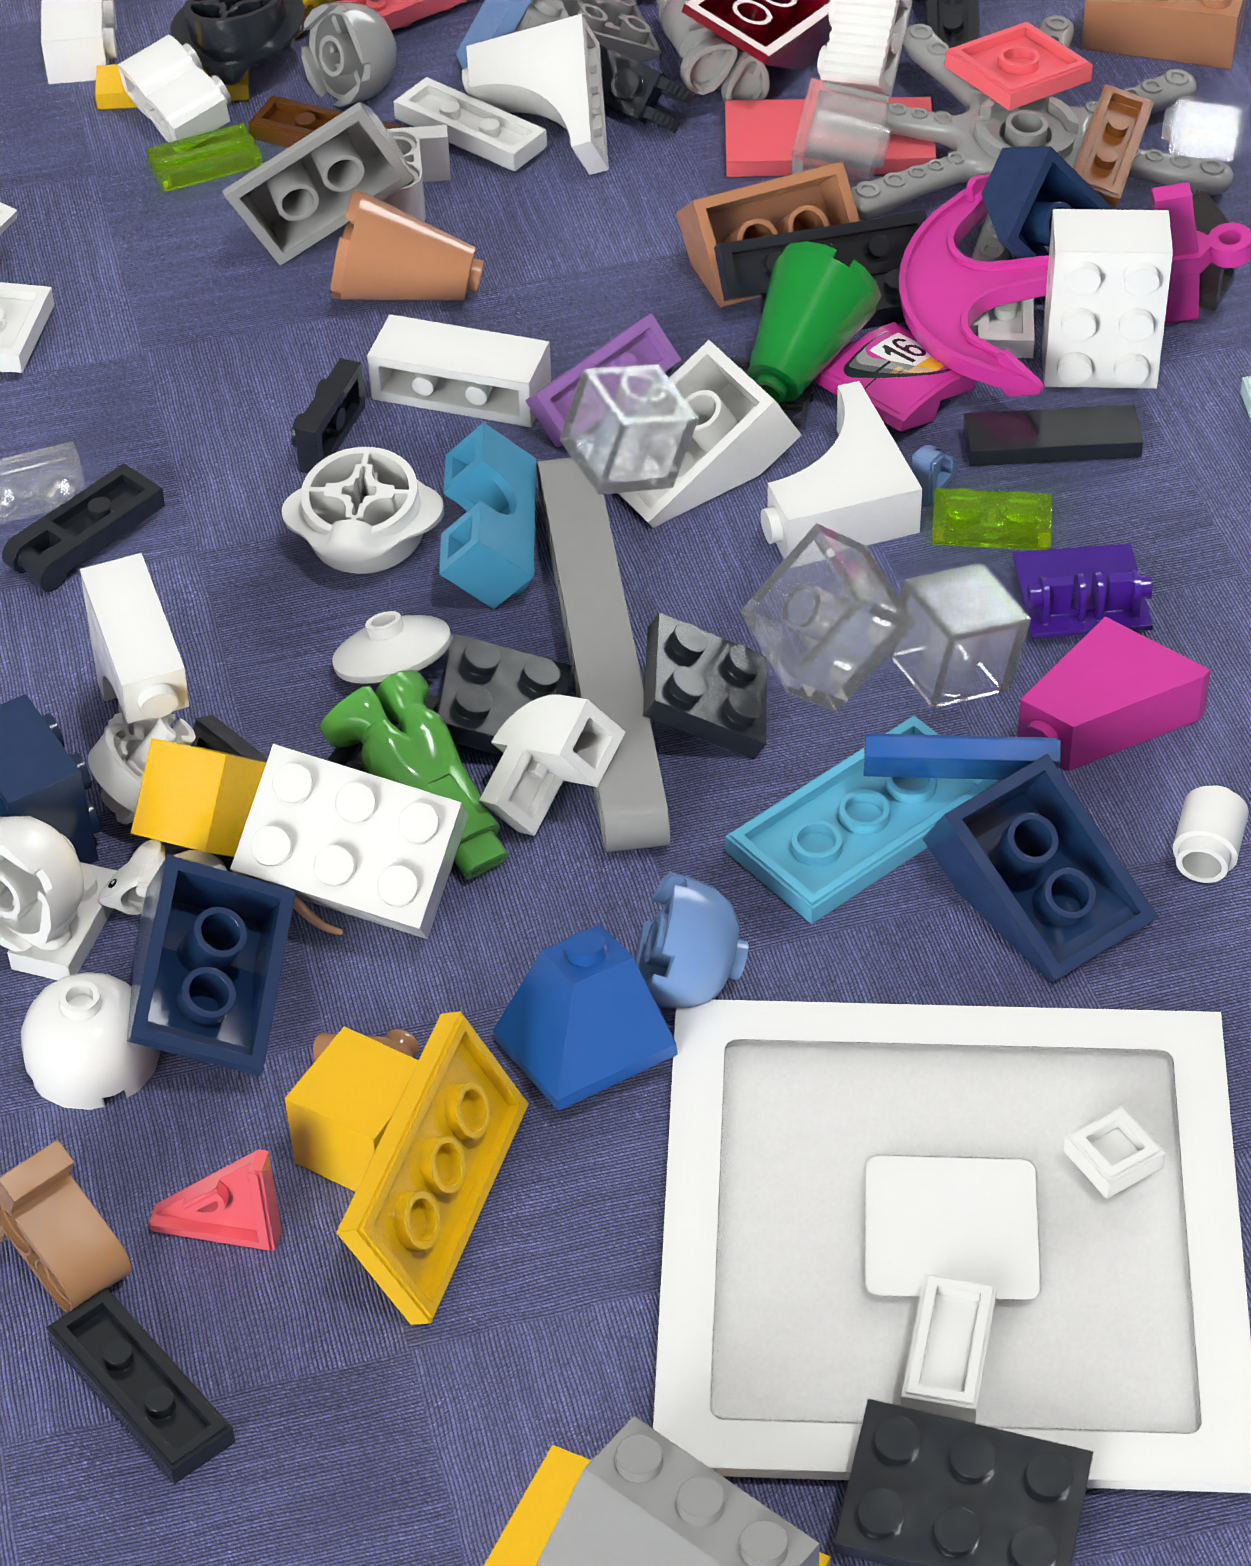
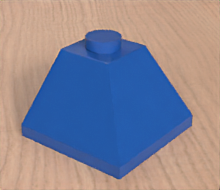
(583, 1019)

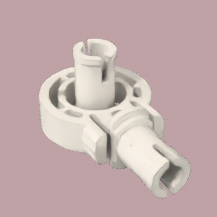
(121, 758)

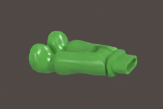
(416, 757)

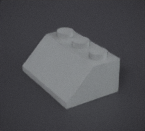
(309, 185)
(663, 1507)

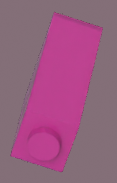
(1113, 695)

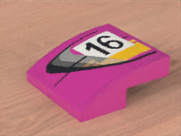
(896, 376)

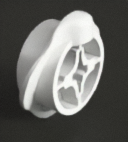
(362, 510)

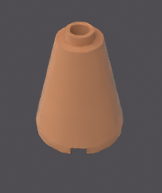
(400, 257)

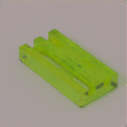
(203, 157)

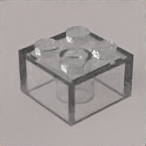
(826, 618)

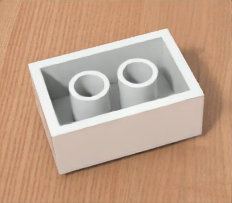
(1106, 298)
(351, 840)

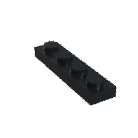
(874, 243)

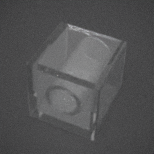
(842, 126)
(628, 429)
(963, 635)

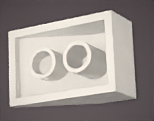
(733, 441)

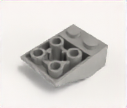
(613, 22)

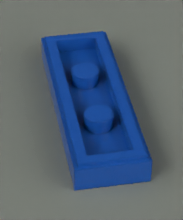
(953, 755)

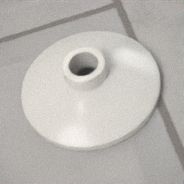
(391, 645)

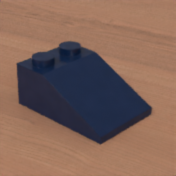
(1040, 870)
(208, 964)

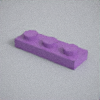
(635, 346)

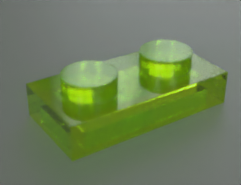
(992, 519)

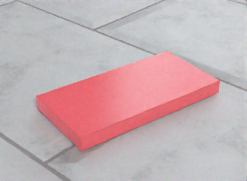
(764, 133)

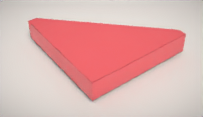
(226, 1207)

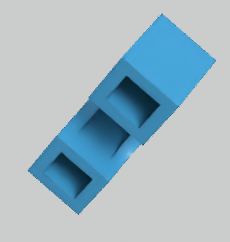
(493, 542)

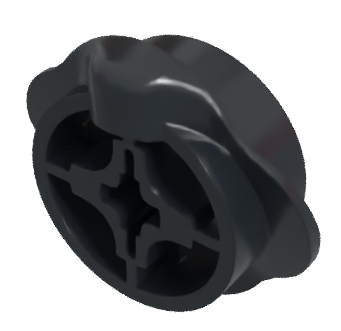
(237, 32)

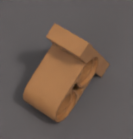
(59, 1229)

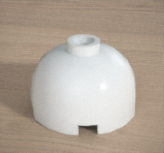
(37, 882)
(79, 1042)

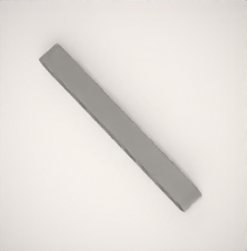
(603, 653)

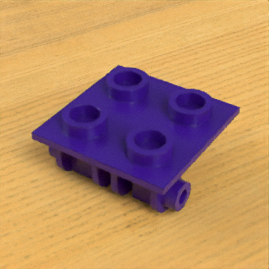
(1079, 586)

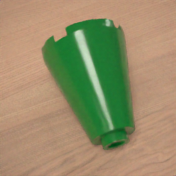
(808, 317)

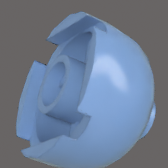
(690, 944)

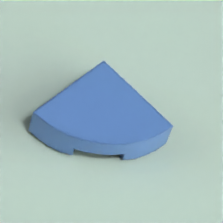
(932, 470)

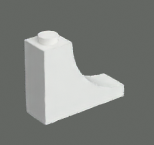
(548, 74)
(853, 489)
(132, 640)

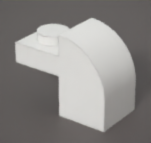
(542, 747)

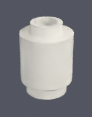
(1210, 833)

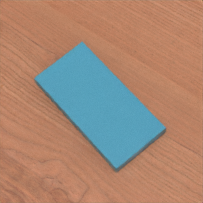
(845, 831)

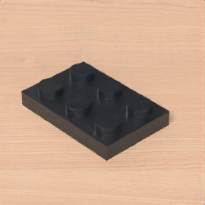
(959, 1493)

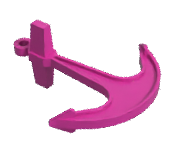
(948, 291)

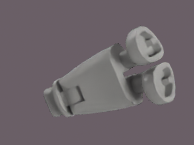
(711, 59)

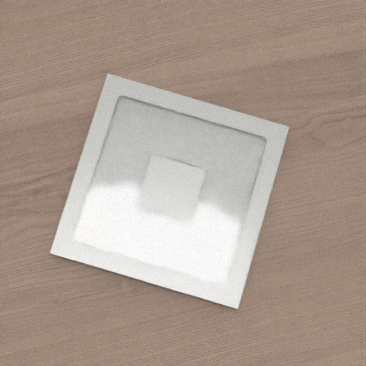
(880, 1143)

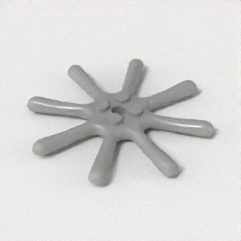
(989, 127)

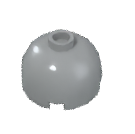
(348, 52)

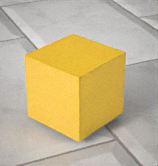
(196, 797)
(345, 1106)

